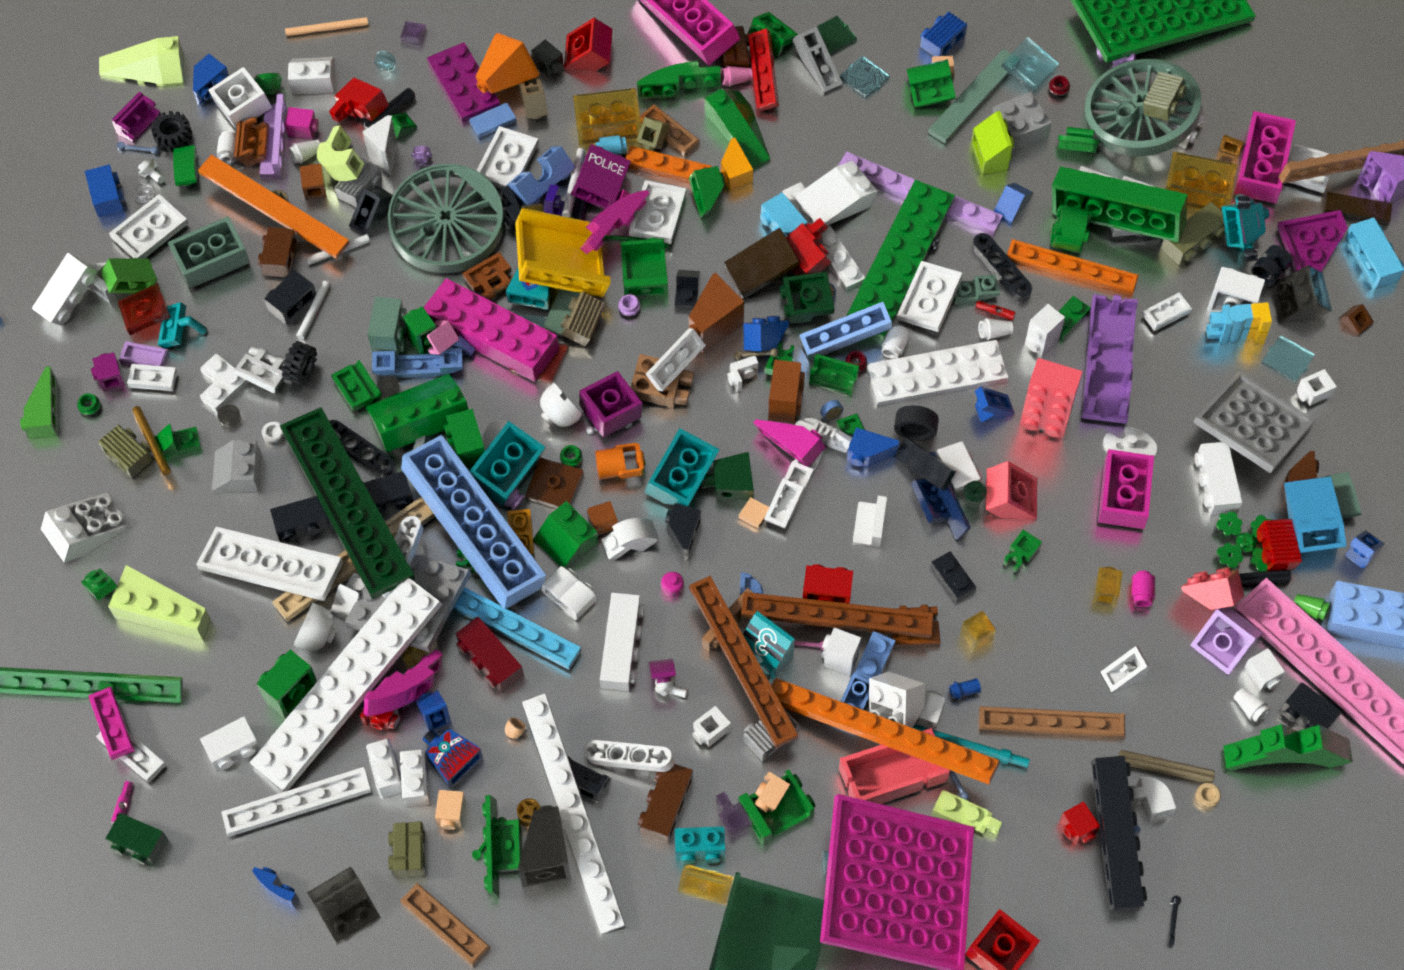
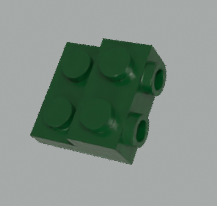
(806, 297)

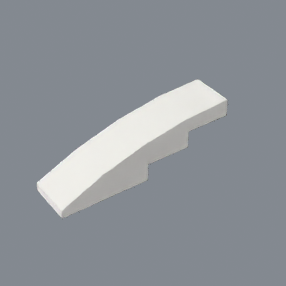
(791, 492)

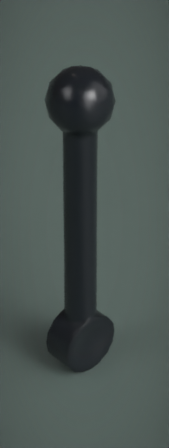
(1176, 900)

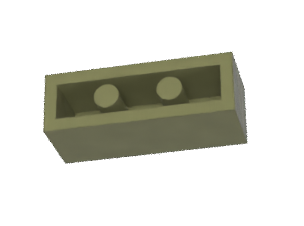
(1197, 234)

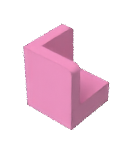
(441, 337)

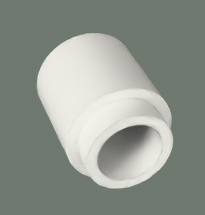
(226, 147)
(895, 342)

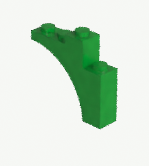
(1287, 745)

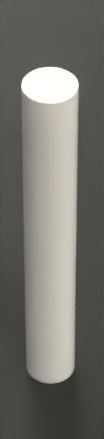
(353, 244)
(305, 326)

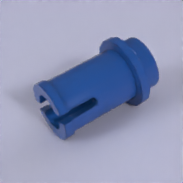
(964, 688)

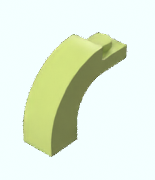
(337, 159)

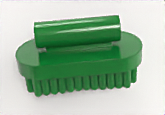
(1078, 140)

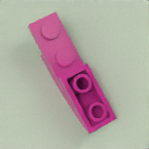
(613, 217)
(403, 689)

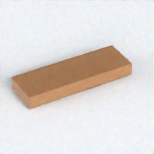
(677, 135)

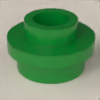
(87, 399)
(571, 450)

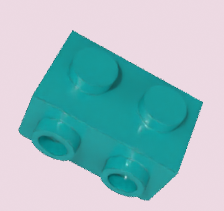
(700, 844)

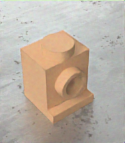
(770, 793)

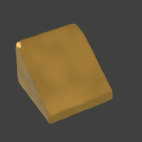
(1231, 145)

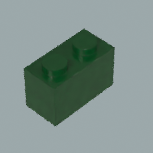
(136, 839)

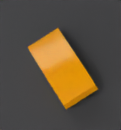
(521, 524)

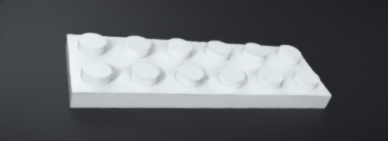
(936, 373)
(270, 563)

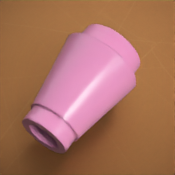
(735, 75)

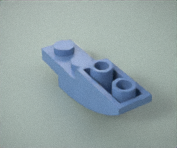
(870, 665)

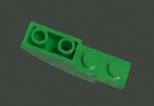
(682, 75)

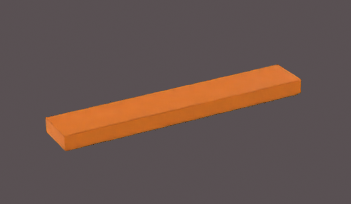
(1072, 267)

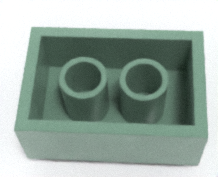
(209, 252)

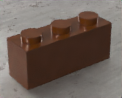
(665, 803)

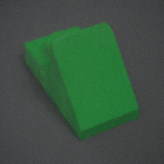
(178, 442)

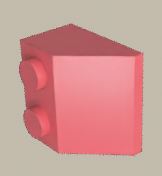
(1011, 492)

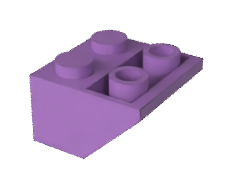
(1384, 176)

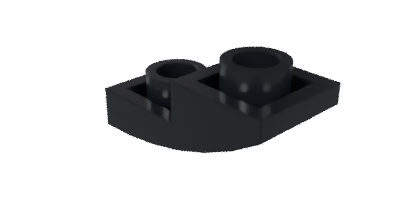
(511, 207)

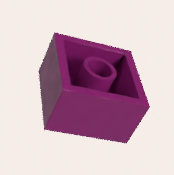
(610, 404)

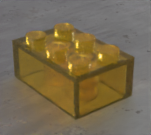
(607, 115)
(1202, 179)

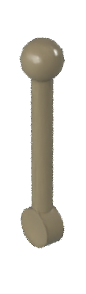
(739, 355)

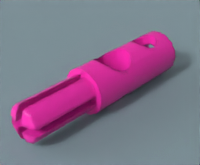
(124, 799)

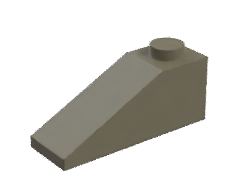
(533, 98)

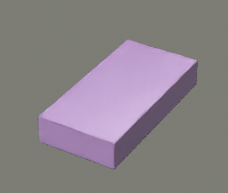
(143, 355)

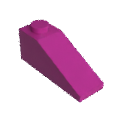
(793, 439)

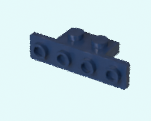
(941, 506)

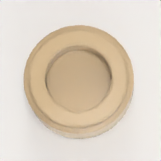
(1207, 795)

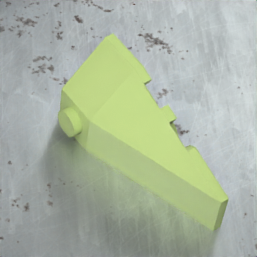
(152, 61)

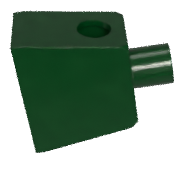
(731, 478)

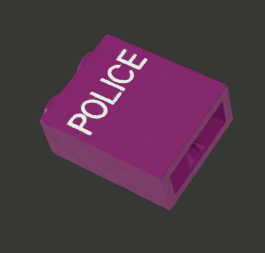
(600, 177)

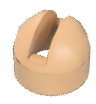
(514, 728)

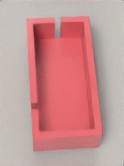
(1050, 398)
(888, 774)

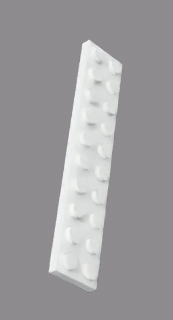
(345, 684)

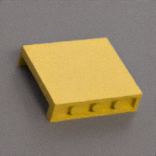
(552, 253)

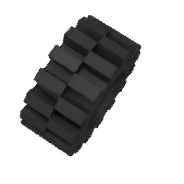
(171, 121)
(299, 362)

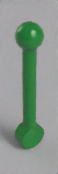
(476, 854)

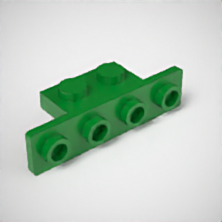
(502, 844)

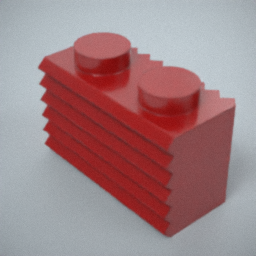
(1279, 544)

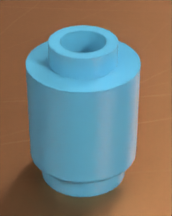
(613, 144)

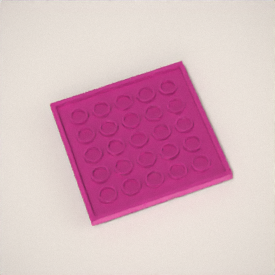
(897, 884)

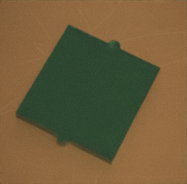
(836, 34)

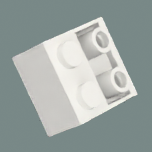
(896, 698)

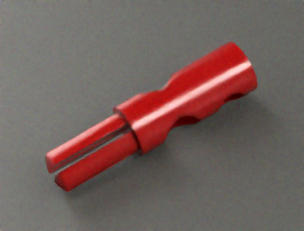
(1006, 313)

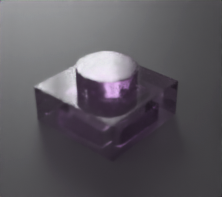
(413, 33)

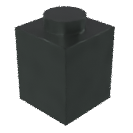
(547, 58)

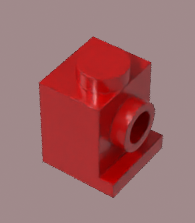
(385, 720)

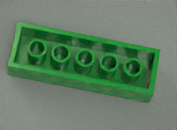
(1122, 203)

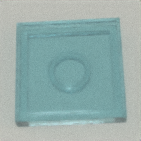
(1029, 64)

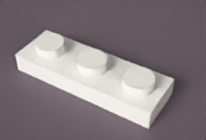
(675, 359)
(141, 760)

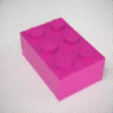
(1126, 489)

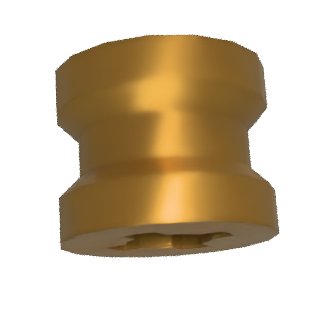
(527, 807)

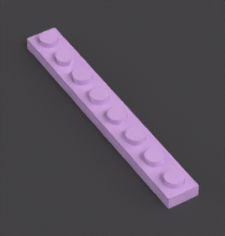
(899, 186)

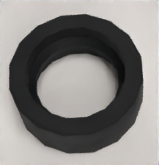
(916, 423)

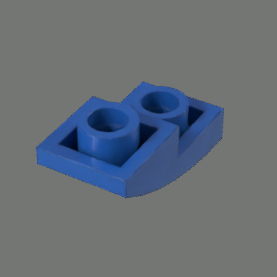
(271, 883)

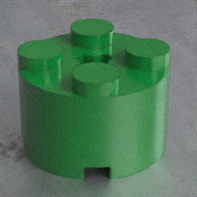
(1070, 228)

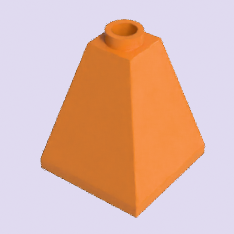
(505, 65)

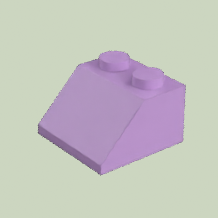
(1226, 639)

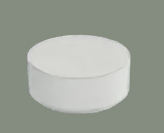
(272, 433)

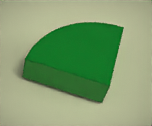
(849, 424)

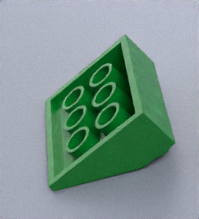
(416, 412)

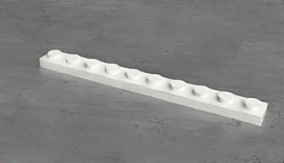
(573, 814)

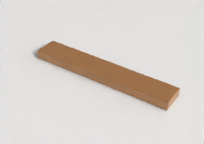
(1052, 722)

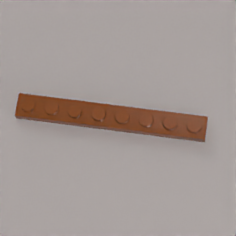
(838, 615)
(743, 662)

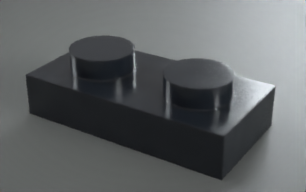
(953, 576)

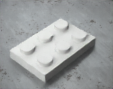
(507, 156)
(660, 213)
(148, 228)
(929, 296)

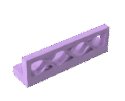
(273, 165)

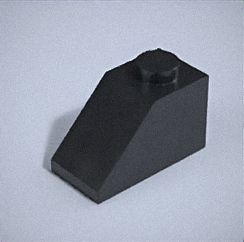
(371, 209)
(683, 527)

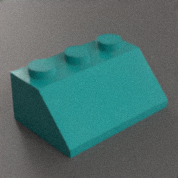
(506, 462)
(681, 469)

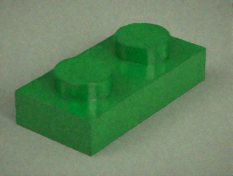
(1074, 313)
(98, 584)

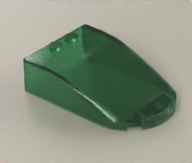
(768, 929)

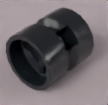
(1272, 264)

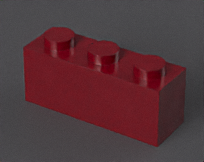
(489, 655)

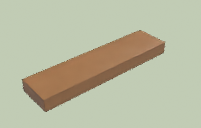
(445, 924)

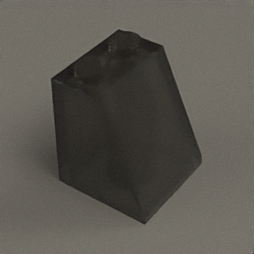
(544, 851)

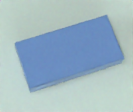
(491, 120)

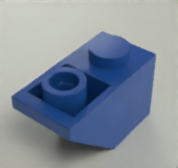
(206, 75)
(763, 333)

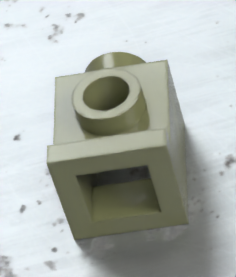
(648, 128)

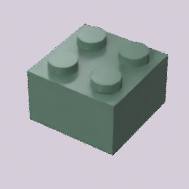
(387, 325)

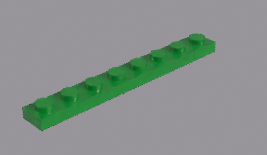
(86, 683)

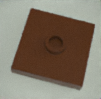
(553, 483)

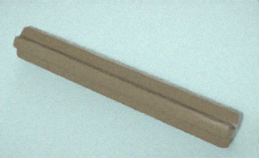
(1168, 767)

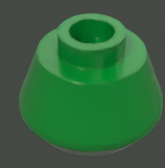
(269, 82)

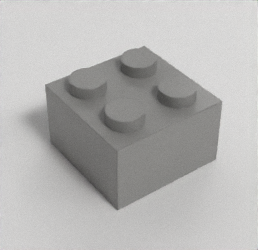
(1025, 120)

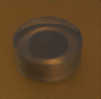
(229, 416)

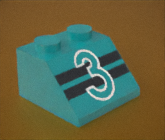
(769, 644)

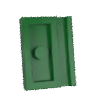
(356, 386)

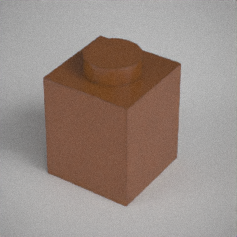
(313, 181)

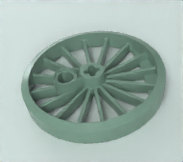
(1131, 110)
(446, 218)

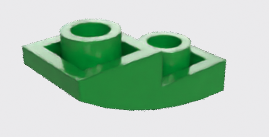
(185, 165)

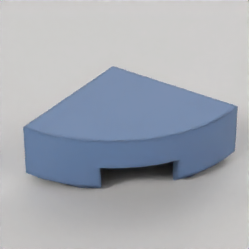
(466, 347)
(751, 583)

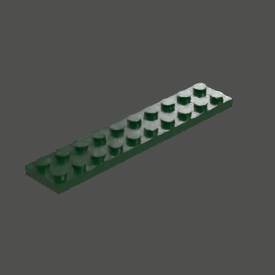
(347, 503)

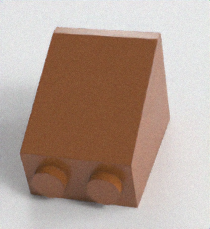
(716, 312)

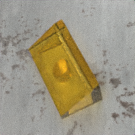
(705, 884)

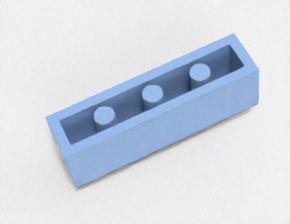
(846, 331)

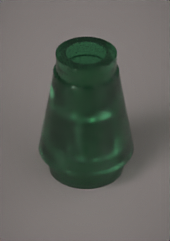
(974, 494)

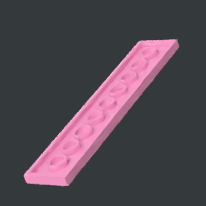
(1327, 664)

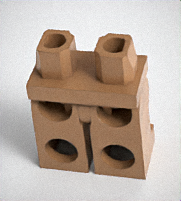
(647, 391)

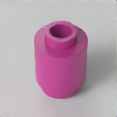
(1143, 589)

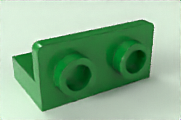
(780, 33)

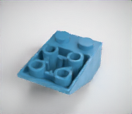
(1315, 514)

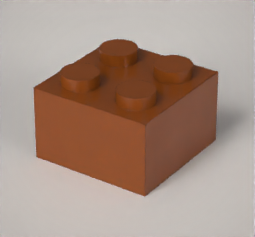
(786, 392)

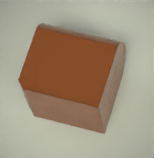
(602, 517)

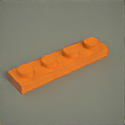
(662, 164)

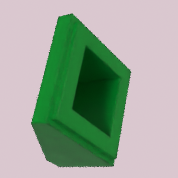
(403, 124)

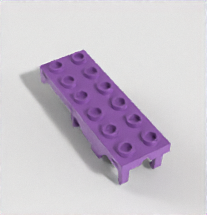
(1109, 359)

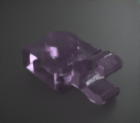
(733, 817)

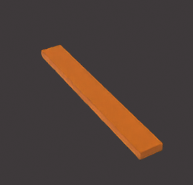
(274, 206)

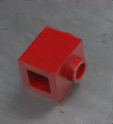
(1079, 824)

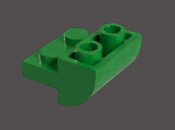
(931, 83)

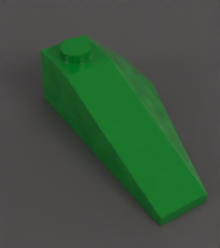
(736, 119)

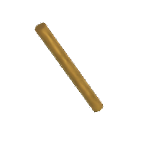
(151, 440)

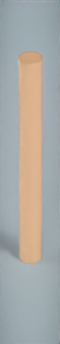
(326, 26)

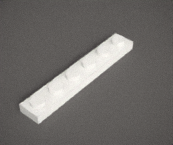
(841, 261)
(296, 801)

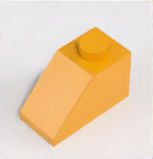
(736, 166)

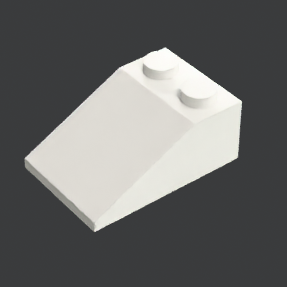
(838, 194)

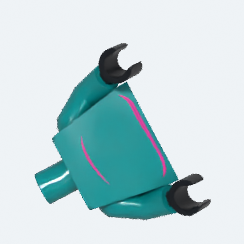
(1244, 224)

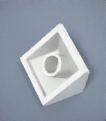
(381, 143)

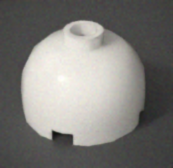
(558, 407)
(316, 629)

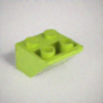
(993, 144)

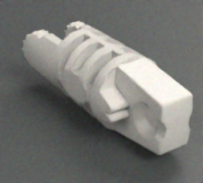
(831, 436)

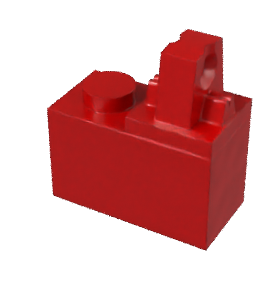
(360, 100)
(807, 247)

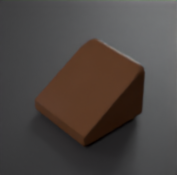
(1357, 318)

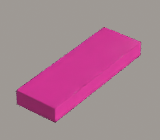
(111, 723)

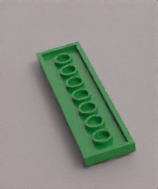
(903, 250)

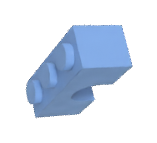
(555, 168)

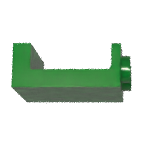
(644, 267)
(790, 812)

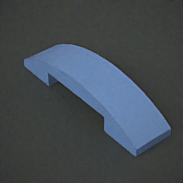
(417, 365)

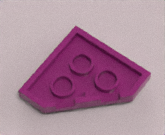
(1312, 238)

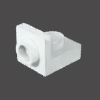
(742, 370)

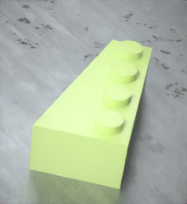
(157, 606)

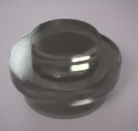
(388, 385)

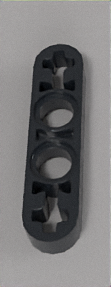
(999, 268)
(361, 446)

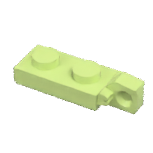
(964, 812)

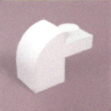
(628, 535)
(1154, 797)

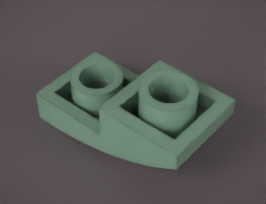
(979, 289)
(1345, 495)

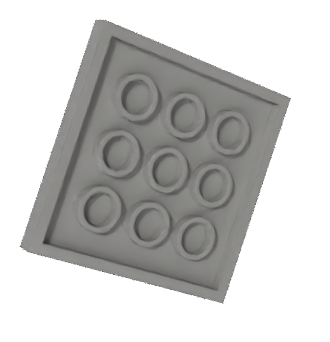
(1254, 421)
(437, 578)

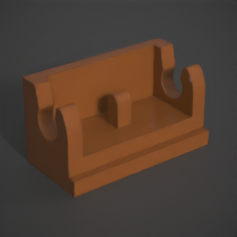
(251, 141)

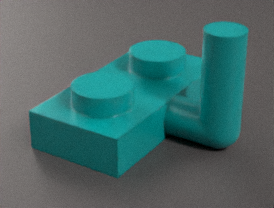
(172, 328)

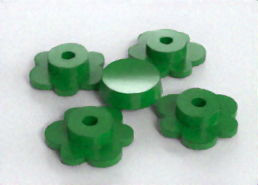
(1244, 543)

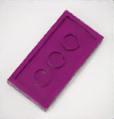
(457, 73)

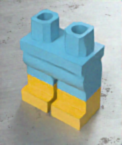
(1240, 322)

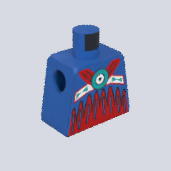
(451, 755)

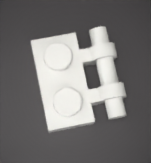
(259, 372)

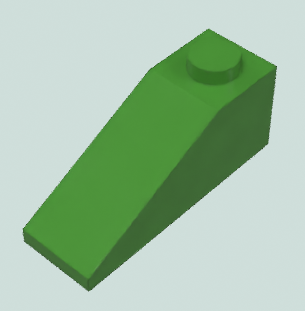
(40, 409)

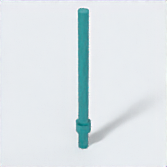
(1005, 756)

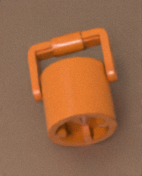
(612, 462)

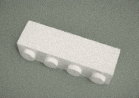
(620, 642)

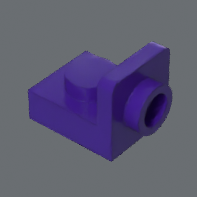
(553, 201)

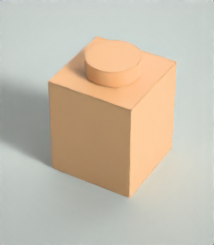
(450, 809)

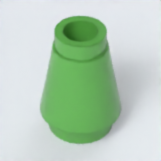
(1315, 607)

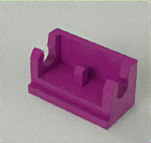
(135, 117)

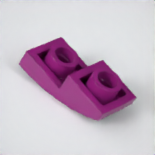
(662, 670)

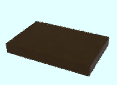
(762, 263)

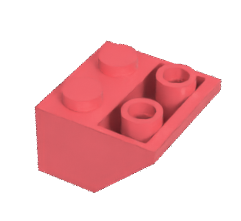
(1216, 589)

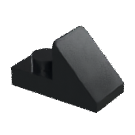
(686, 289)

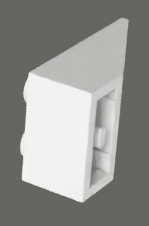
(83, 526)

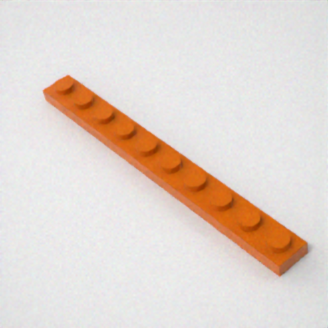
(886, 732)

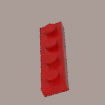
(763, 70)

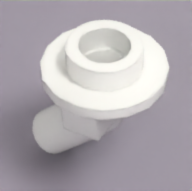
(148, 168)
(669, 687)

